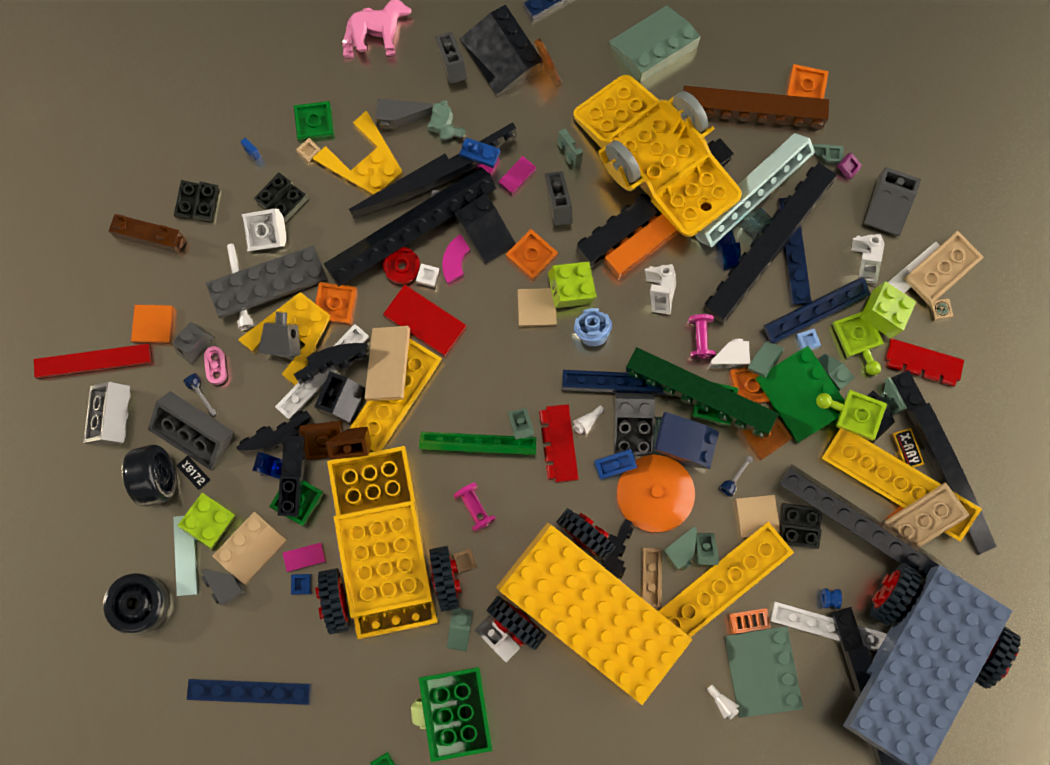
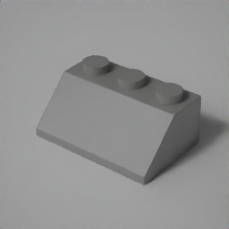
(107, 414)

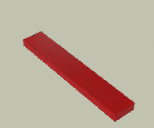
(92, 361)

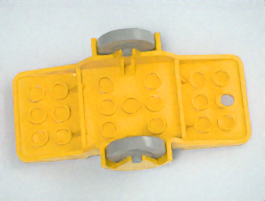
(660, 150)

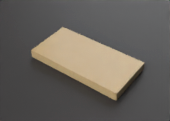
(943, 268)
(387, 363)
(928, 516)

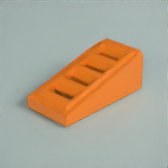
(734, 625)

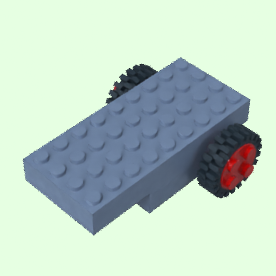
(932, 655)

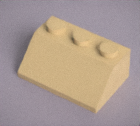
(249, 548)

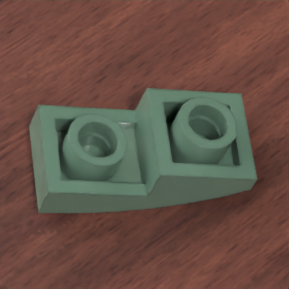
(765, 359)

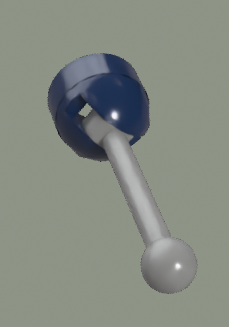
(193, 382)
(729, 487)

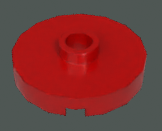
(402, 256)

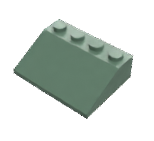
(655, 43)
(763, 672)

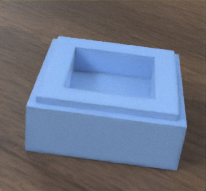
(808, 338)

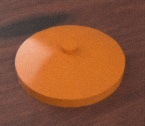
(656, 494)

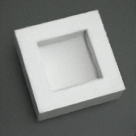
(427, 275)

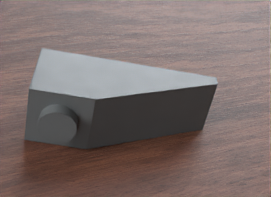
(451, 57)
(399, 113)
(559, 198)

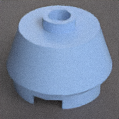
(593, 327)

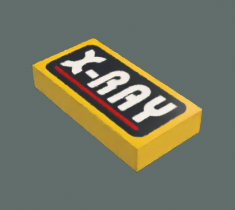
(907, 447)

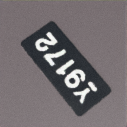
(193, 472)

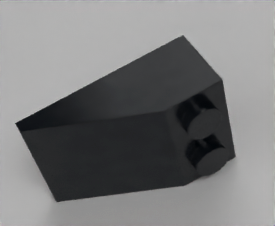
(484, 229)

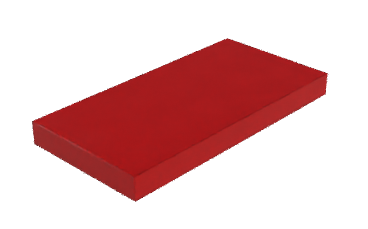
(425, 320)

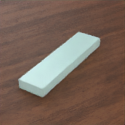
(185, 561)

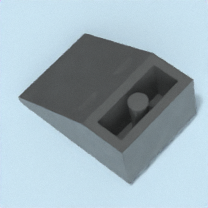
(891, 201)
(634, 422)

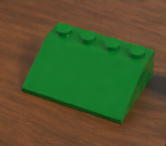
(793, 393)
(455, 714)

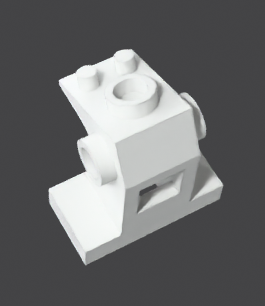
(872, 249)
(666, 278)

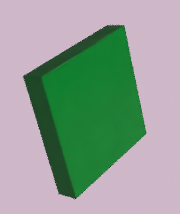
(313, 121)

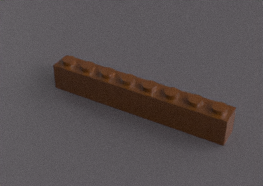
(761, 106)

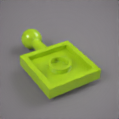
(859, 337)
(858, 413)

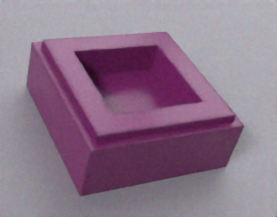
(849, 166)

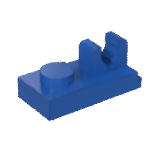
(479, 152)
(616, 463)

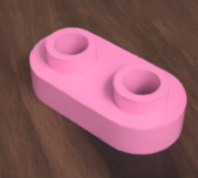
(215, 366)

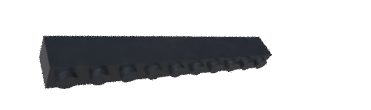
(632, 217)
(409, 226)
(770, 243)
(860, 522)

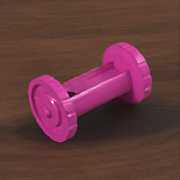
(701, 322)
(474, 506)

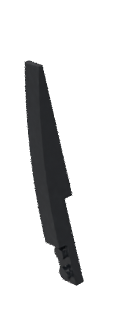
(428, 176)
(942, 455)
(858, 662)

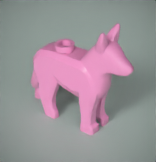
(376, 23)

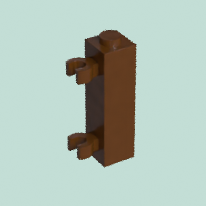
(146, 233)

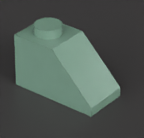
(836, 371)
(682, 550)
(460, 629)

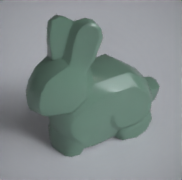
(442, 121)

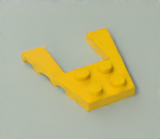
(375, 170)
(311, 325)

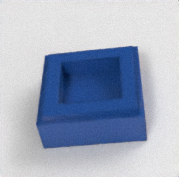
(250, 149)
(301, 584)

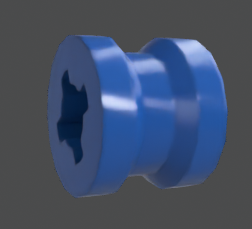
(831, 598)

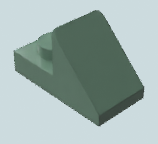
(521, 423)
(706, 549)

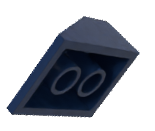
(686, 441)

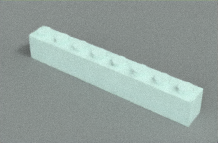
(759, 185)

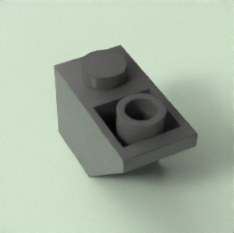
(224, 586)

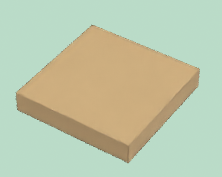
(536, 308)
(755, 512)

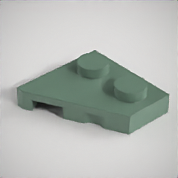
(566, 142)

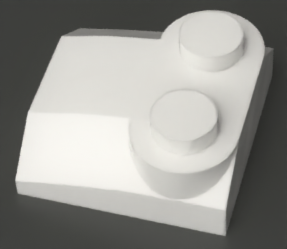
(264, 229)

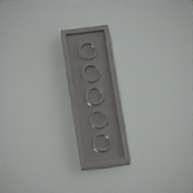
(266, 281)

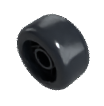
(149, 475)
(151, 607)

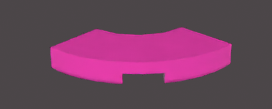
(453, 259)

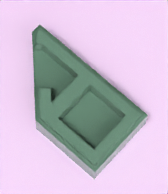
(829, 153)
(892, 397)

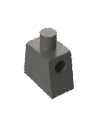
(280, 337)
(192, 342)

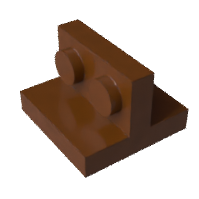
(316, 438)

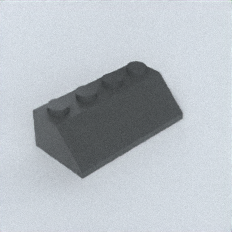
(190, 430)

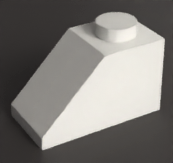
(733, 355)
(497, 639)

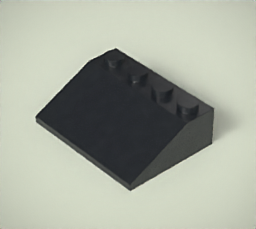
(502, 51)

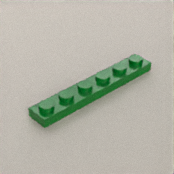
(477, 443)

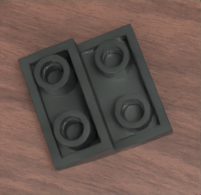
(281, 195)
(196, 200)
(801, 525)

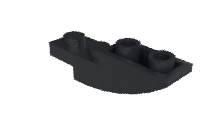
(340, 356)
(267, 439)
(291, 476)
(613, 564)

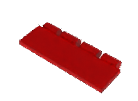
(922, 359)
(562, 447)

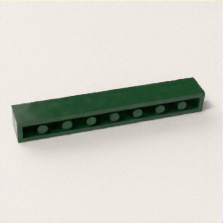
(701, 392)

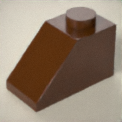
(349, 443)

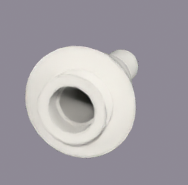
(583, 424)
(726, 706)

